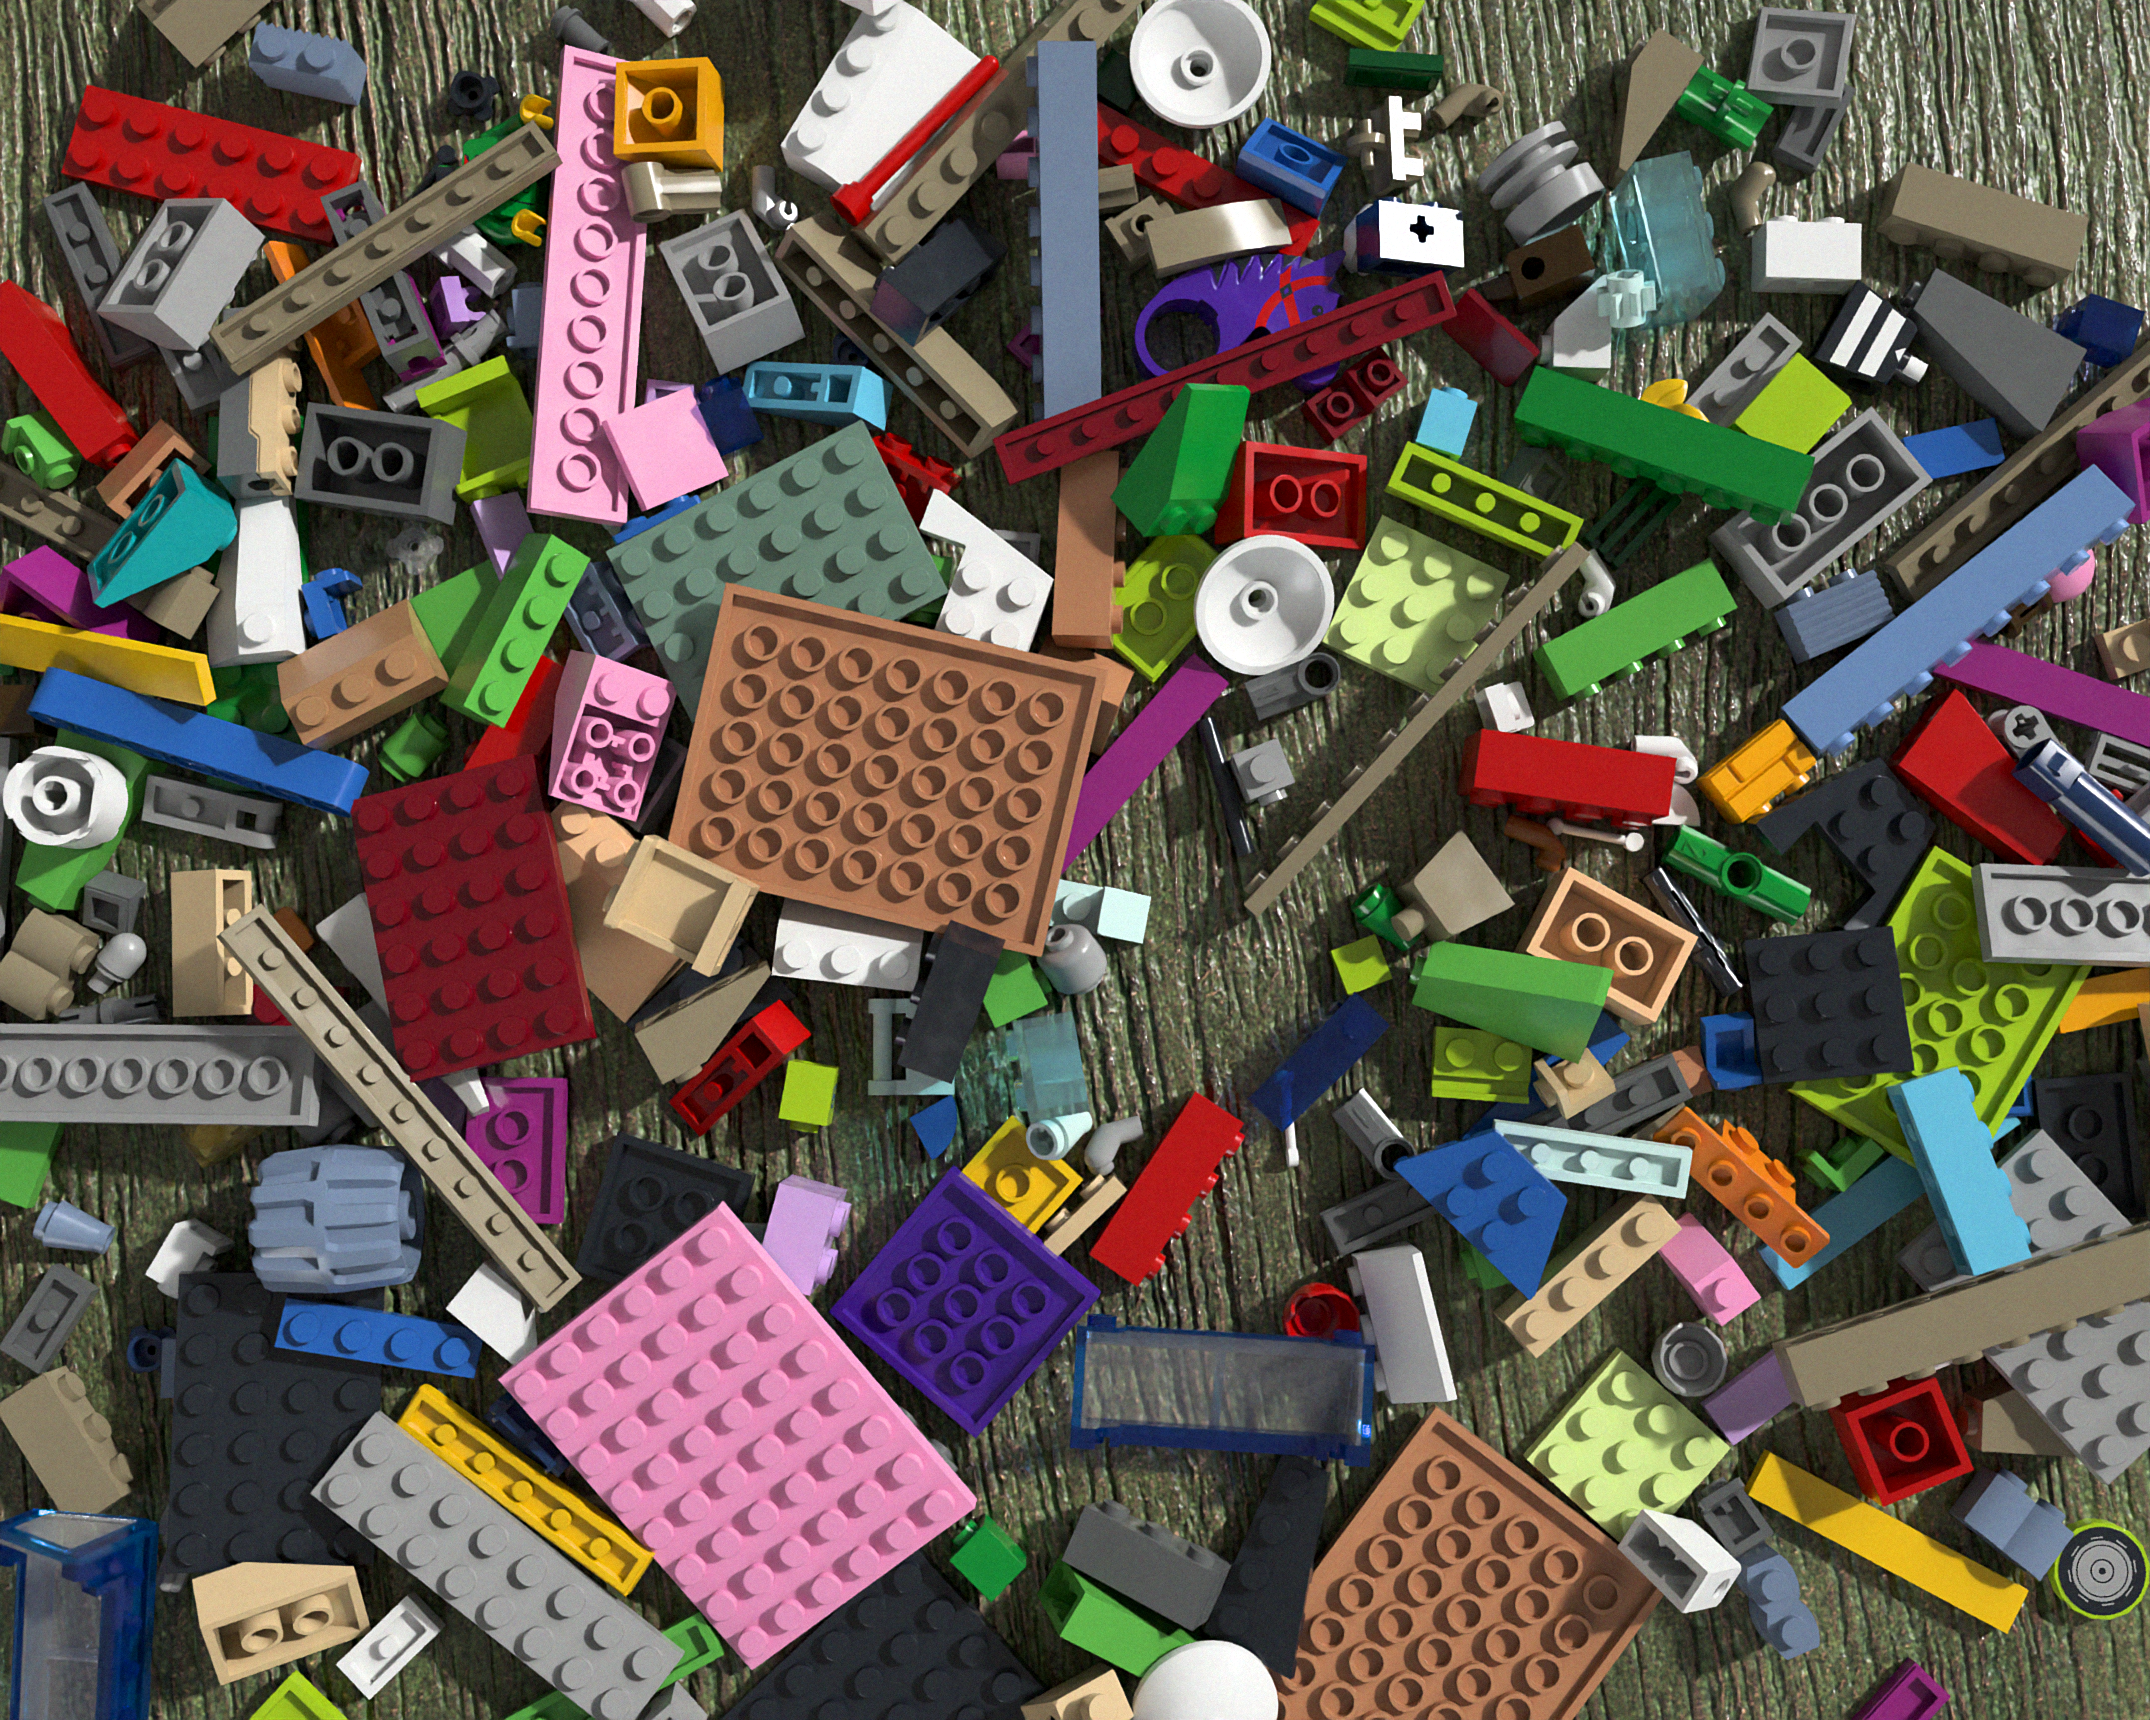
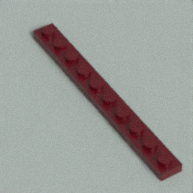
(1254, 365)

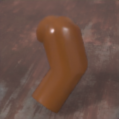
(1541, 837)

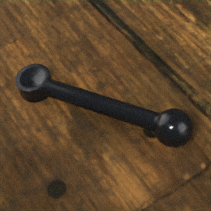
(446, 156)

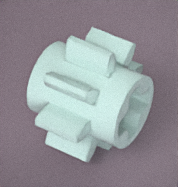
(1626, 298)

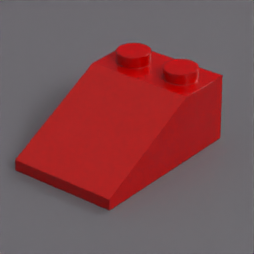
(1296, 495)

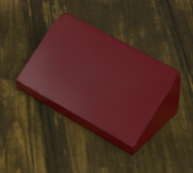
(1490, 338)

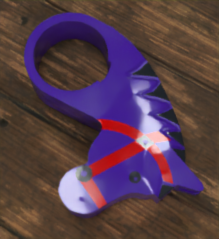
(1248, 301)

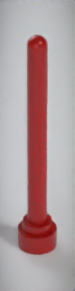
(853, 199)

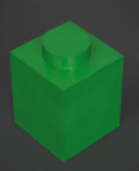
(986, 1556)

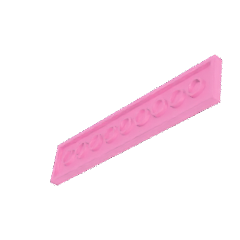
(587, 305)

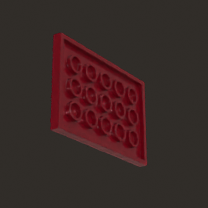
(471, 919)

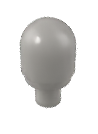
(118, 961)

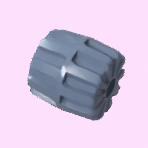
(337, 1219)

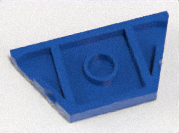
(1493, 1201)

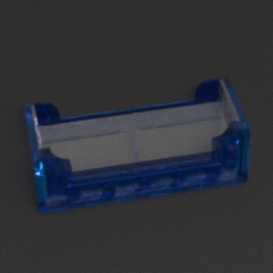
(1222, 1390)
(81, 1614)

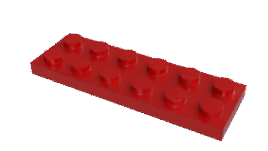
(183, 154)

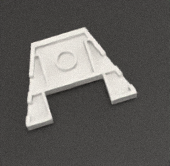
(995, 589)

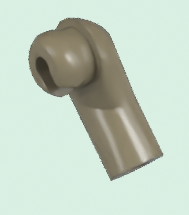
(1467, 100)

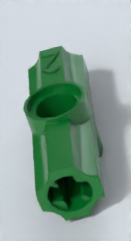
(1761, 888)

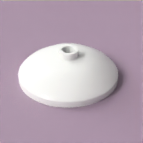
(1209, 34)
(1282, 623)
(1206, 1684)

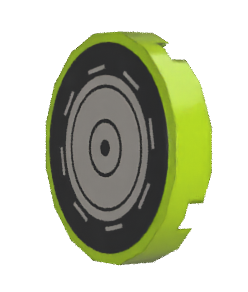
(2100, 1570)

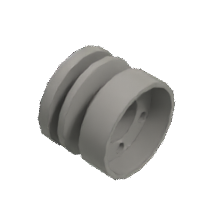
(1536, 179)

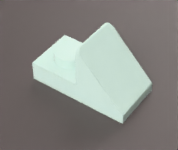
(1102, 910)

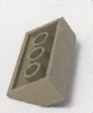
(202, 26)

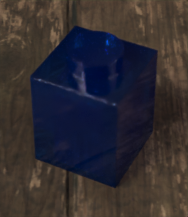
(2102, 328)

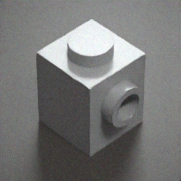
(1262, 773)

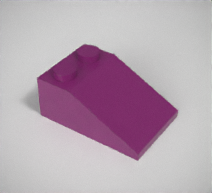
(2121, 450)

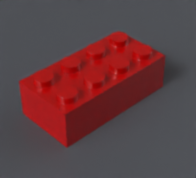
(1566, 777)

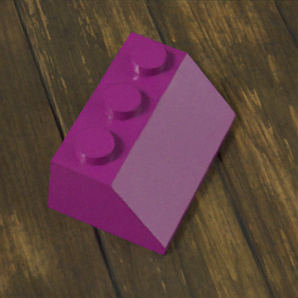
(56, 592)

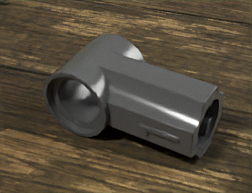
(1288, 688)
(1370, 1130)

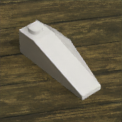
(260, 593)

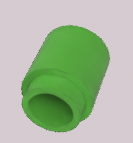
(414, 746)

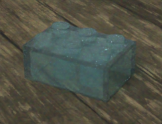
(1668, 236)
(1049, 1066)

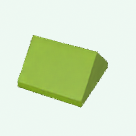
(1793, 407)

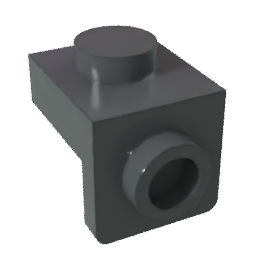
(1733, 1517)

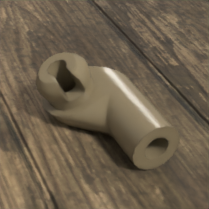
(1747, 191)

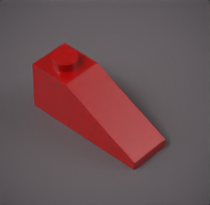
(740, 1067)

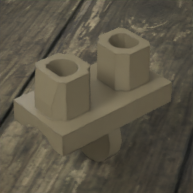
(1382, 147)

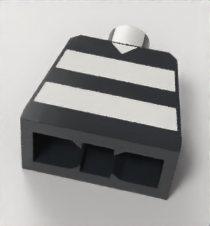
(1866, 344)

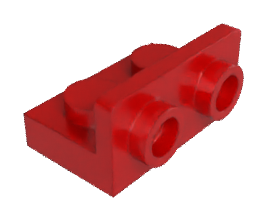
(915, 474)

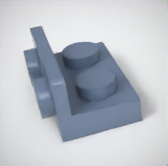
(604, 615)

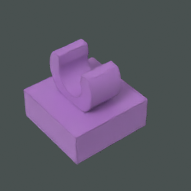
(449, 306)

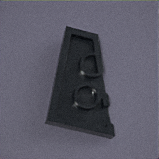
(691, 981)

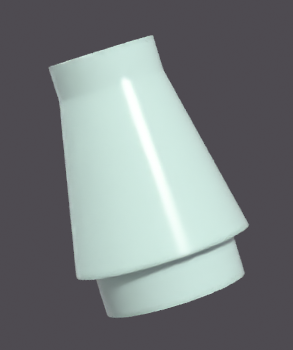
(1056, 1136)

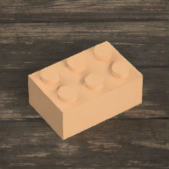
(1602, 928)

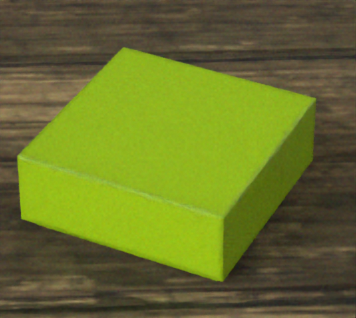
(1360, 964)

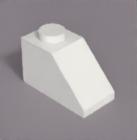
(1578, 339)
(497, 1312)

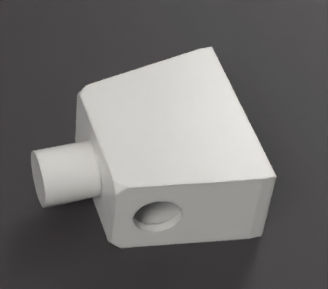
(1680, 1560)

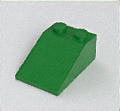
(1186, 463)

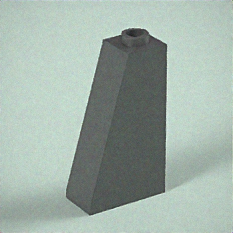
(1992, 352)

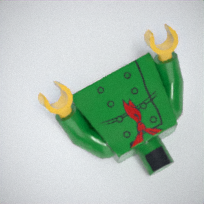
(524, 214)

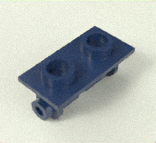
(525, 1434)

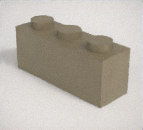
(69, 1443)

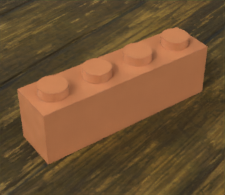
(1088, 554)

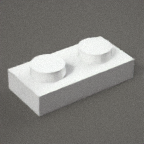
(391, 1644)

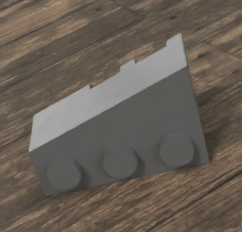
(1147, 1563)

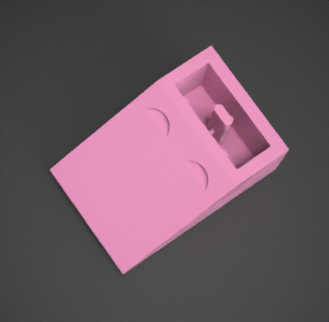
(607, 733)

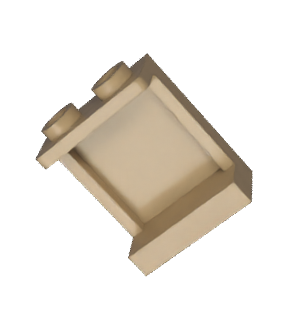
(679, 903)

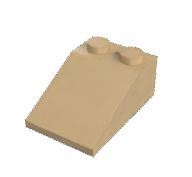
(276, 1614)

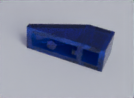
(1318, 1060)

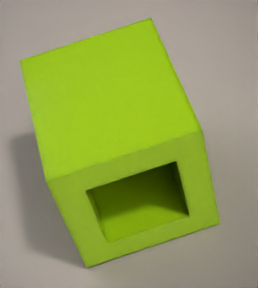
(809, 1094)

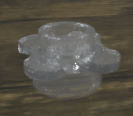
(417, 560)

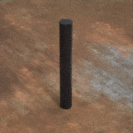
(1225, 787)

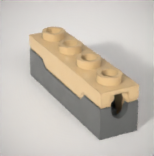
(259, 424)

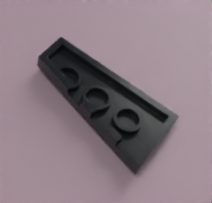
(1272, 1573)

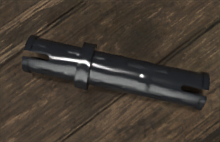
(1707, 949)

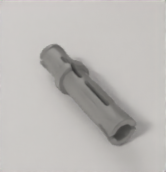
(460, 354)

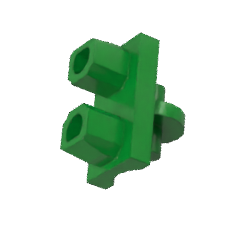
(1723, 108)

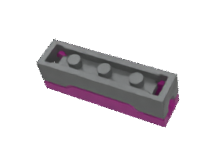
(394, 304)

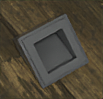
(1536, 474)
(112, 902)

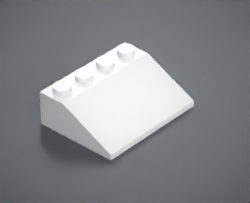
(873, 95)

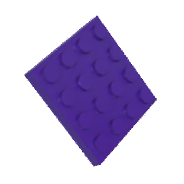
(965, 1301)

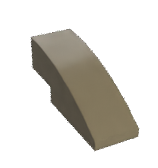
(1215, 234)

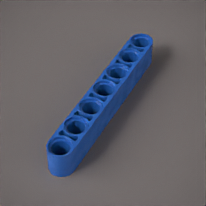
(197, 741)

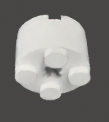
(94, 802)

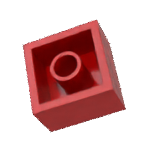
(1900, 1439)

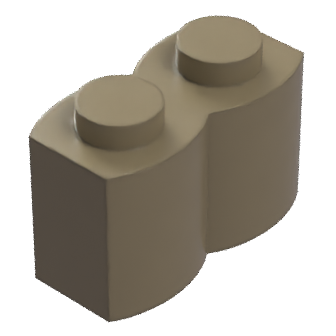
(178, 601)
(44, 964)

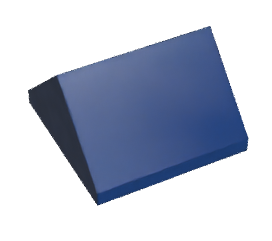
(1290, 167)

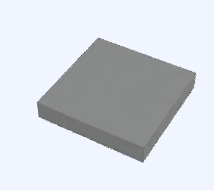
(1800, 57)

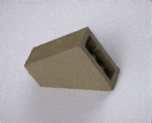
(2003, 1421)

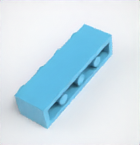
(1960, 1172)

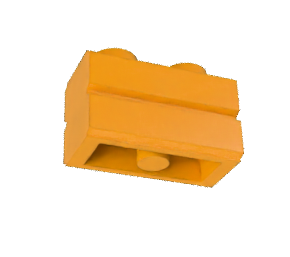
(1757, 772)

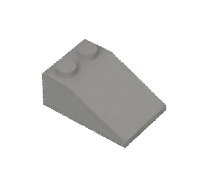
(732, 291)

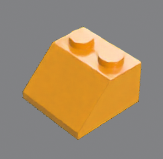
(670, 113)

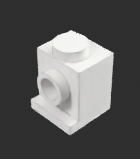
(187, 1248)

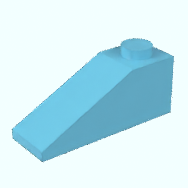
(819, 393)

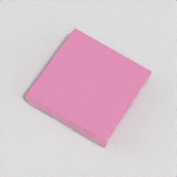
(665, 449)

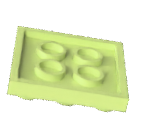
(1413, 606)
(1625, 1447)

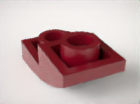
(1354, 396)

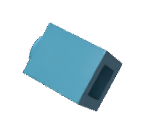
(1445, 422)

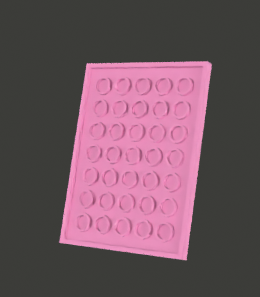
(738, 1437)

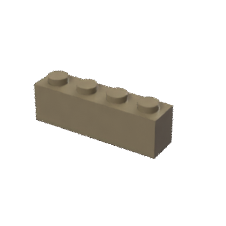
(1981, 225)

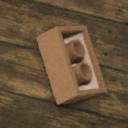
(360, 677)

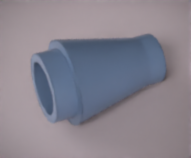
(72, 1228)

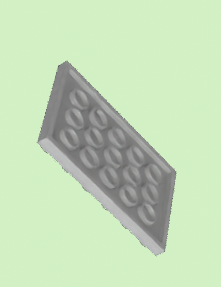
(2080, 1381)

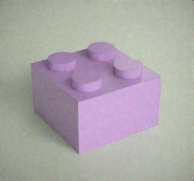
(803, 1228)

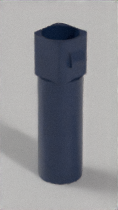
(2084, 801)

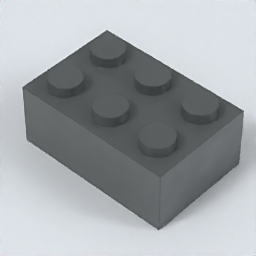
(380, 463)

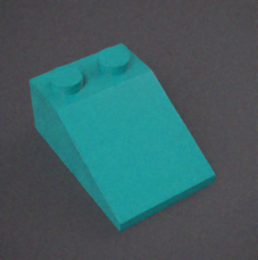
(165, 534)

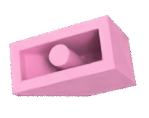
(1707, 1272)

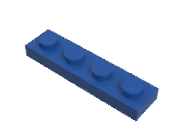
(378, 1337)

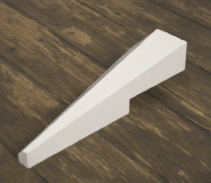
(352, 939)

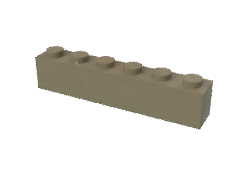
(932, 374)

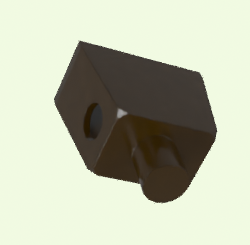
(1557, 262)

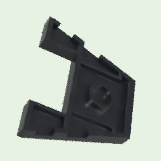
(1867, 824)

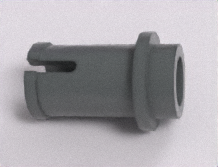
(570, 27)

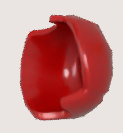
(1318, 1310)

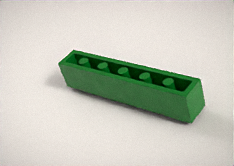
(1663, 446)

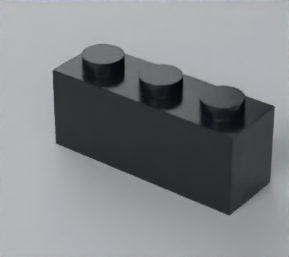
(937, 279)
(948, 1000)

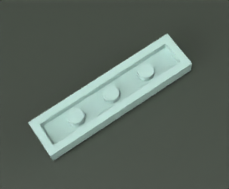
(1602, 1158)

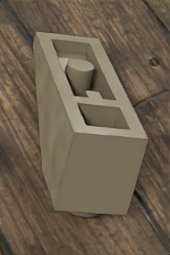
(1647, 93)
(692, 1028)

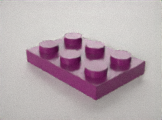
(525, 1141)

